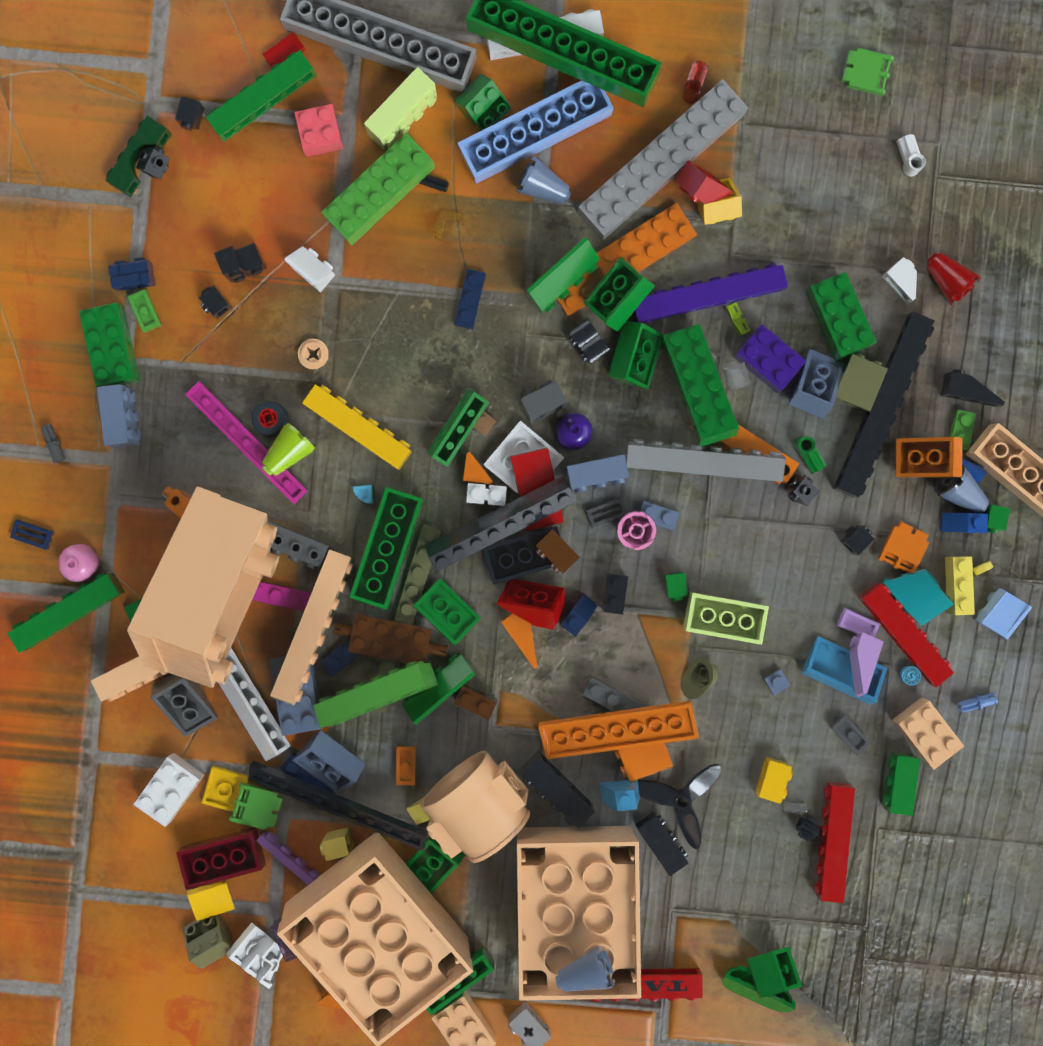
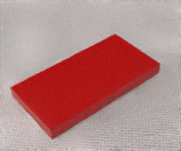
(531, 472)

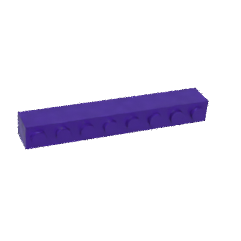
(711, 294)

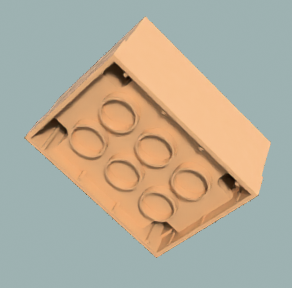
(203, 589)
(574, 896)
(376, 939)

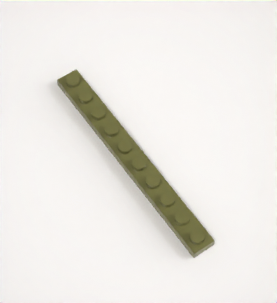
(412, 590)

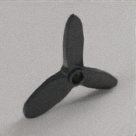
(667, 795)

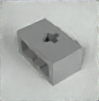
(524, 1017)

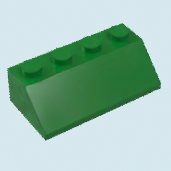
(563, 276)
(448, 679)

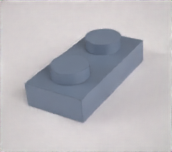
(662, 516)

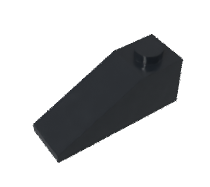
(967, 388)

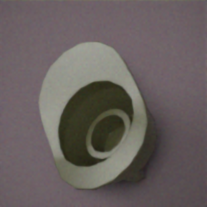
(699, 678)

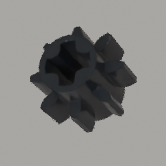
(807, 828)

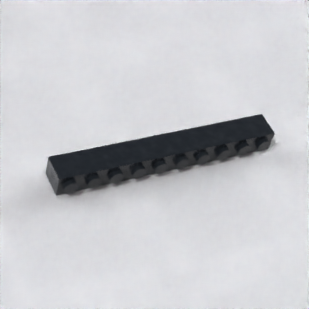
(876, 423)

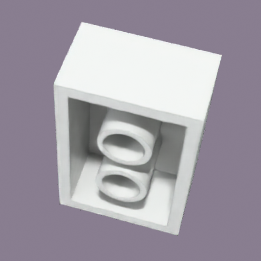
(169, 789)

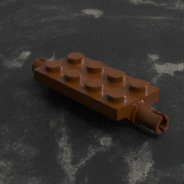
(389, 639)

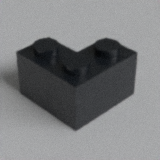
(240, 263)

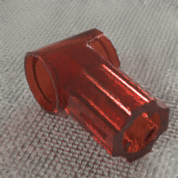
(695, 81)

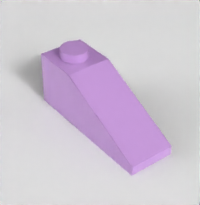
(863, 658)

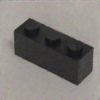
(662, 843)

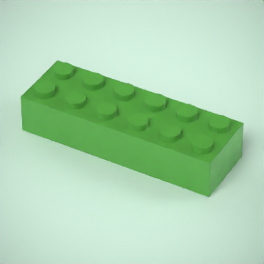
(379, 189)
(375, 694)

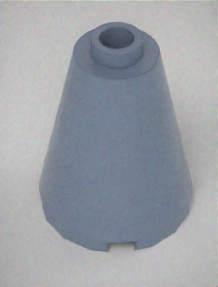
(543, 183)
(963, 492)
(587, 972)

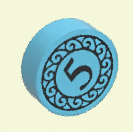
(910, 675)

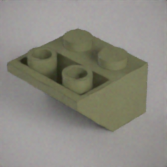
(207, 940)

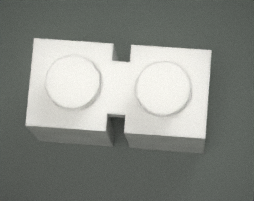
(494, 495)

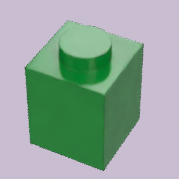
(997, 518)
(675, 586)

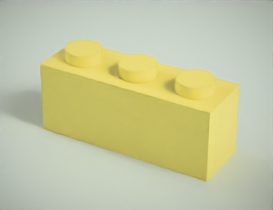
(960, 584)

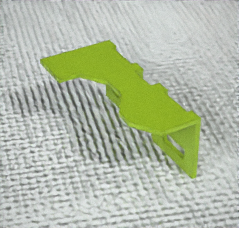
(736, 316)

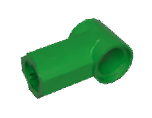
(811, 455)

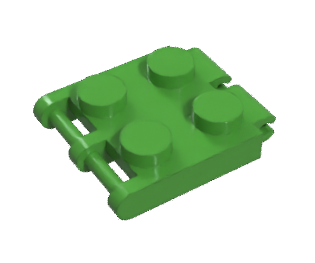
(866, 71)
(256, 806)

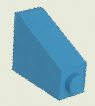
(620, 794)

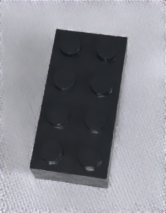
(516, 557)
(558, 789)

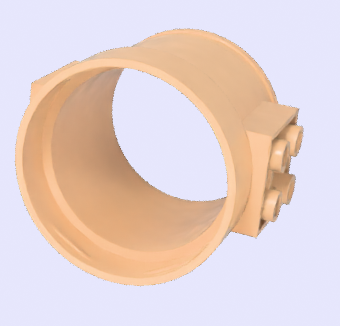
(476, 808)

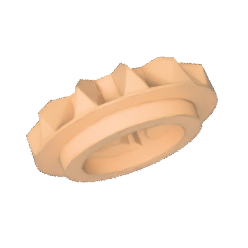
(313, 344)

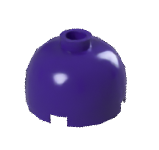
(573, 431)

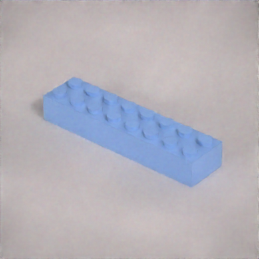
(534, 129)

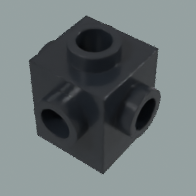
(153, 162)
(801, 489)

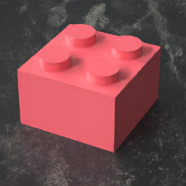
(319, 130)

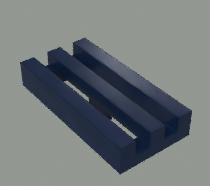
(47, 539)

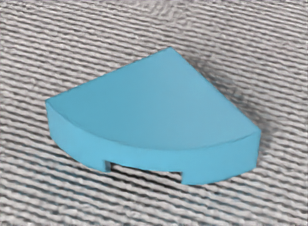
(364, 493)

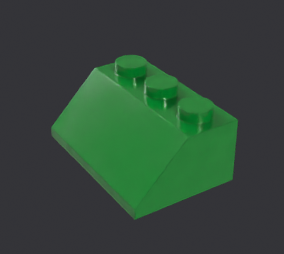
(636, 354)

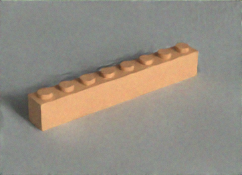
(311, 628)

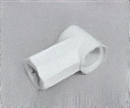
(910, 153)

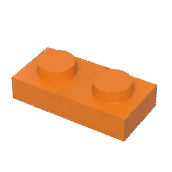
(405, 765)

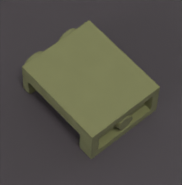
(860, 382)

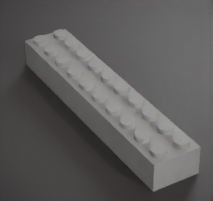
(381, 40)
(662, 160)

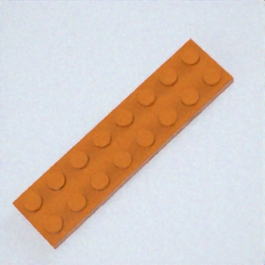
(639, 248)
(619, 730)

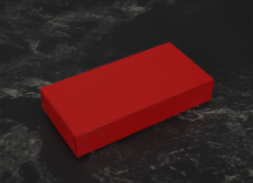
(283, 49)

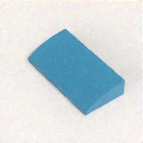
(832, 667)

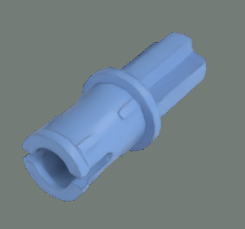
(977, 702)

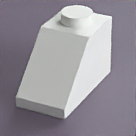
(902, 279)

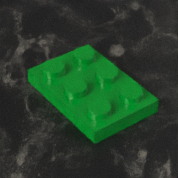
(447, 612)

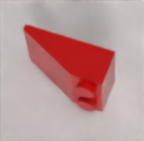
(534, 602)

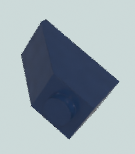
(578, 615)

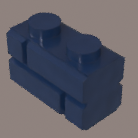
(131, 275)

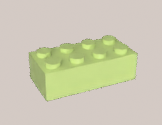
(401, 109)
(725, 618)

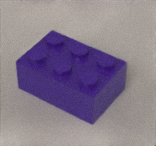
(769, 359)

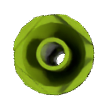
(286, 450)

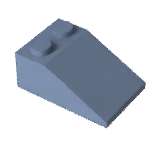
(817, 384)

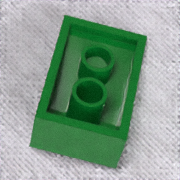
(432, 865)

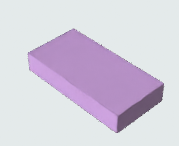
(857, 623)

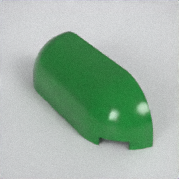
(741, 982)

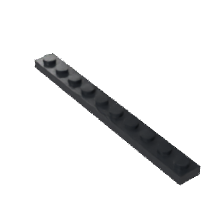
(338, 805)

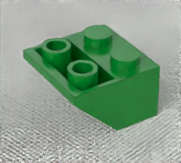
(482, 103)
(774, 972)

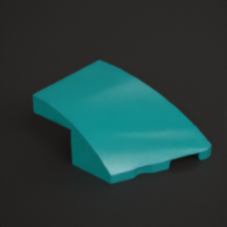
(919, 595)

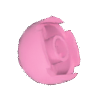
(636, 530)
(79, 563)

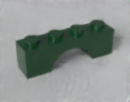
(123, 174)

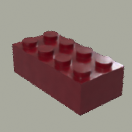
(221, 858)

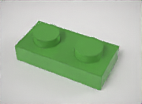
(144, 310)
(963, 427)

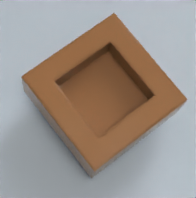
(484, 423)

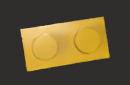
(774, 780)

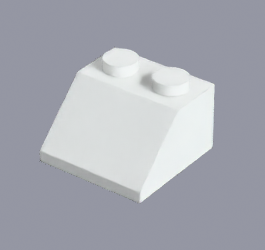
(311, 268)

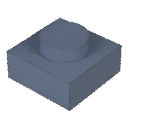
(776, 681)

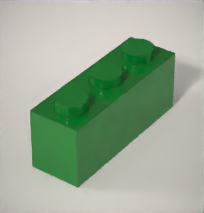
(901, 783)

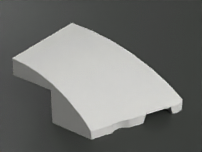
(256, 954)

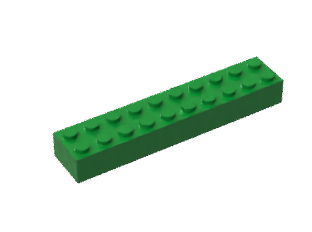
(566, 47)

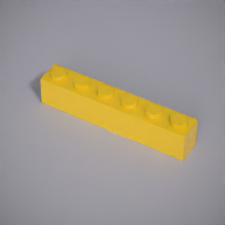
(357, 427)

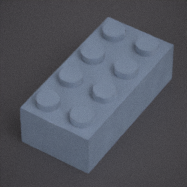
(302, 715)

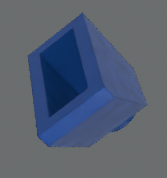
(964, 522)

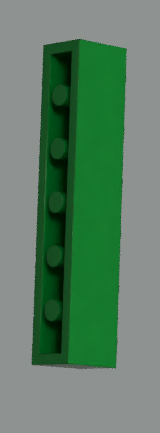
(261, 95)
(66, 612)

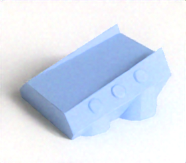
(1002, 613)

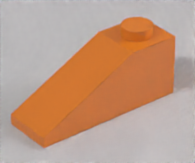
(522, 635)

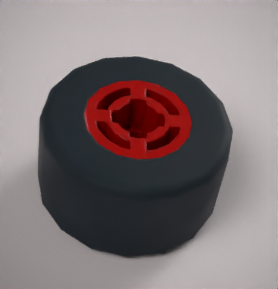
(275, 415)

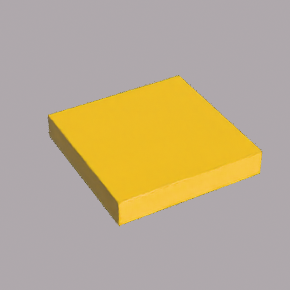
(223, 788)
(210, 900)

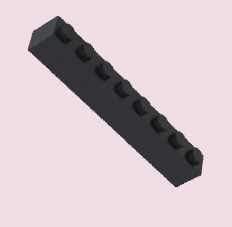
(500, 523)

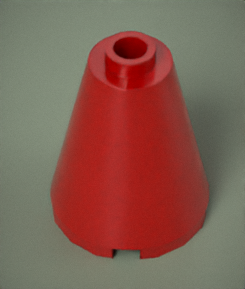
(951, 277)

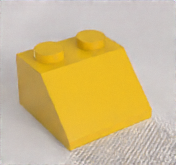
(724, 208)

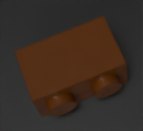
(556, 551)
(475, 701)

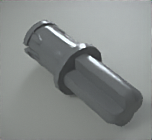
(53, 443)

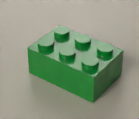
(619, 294)

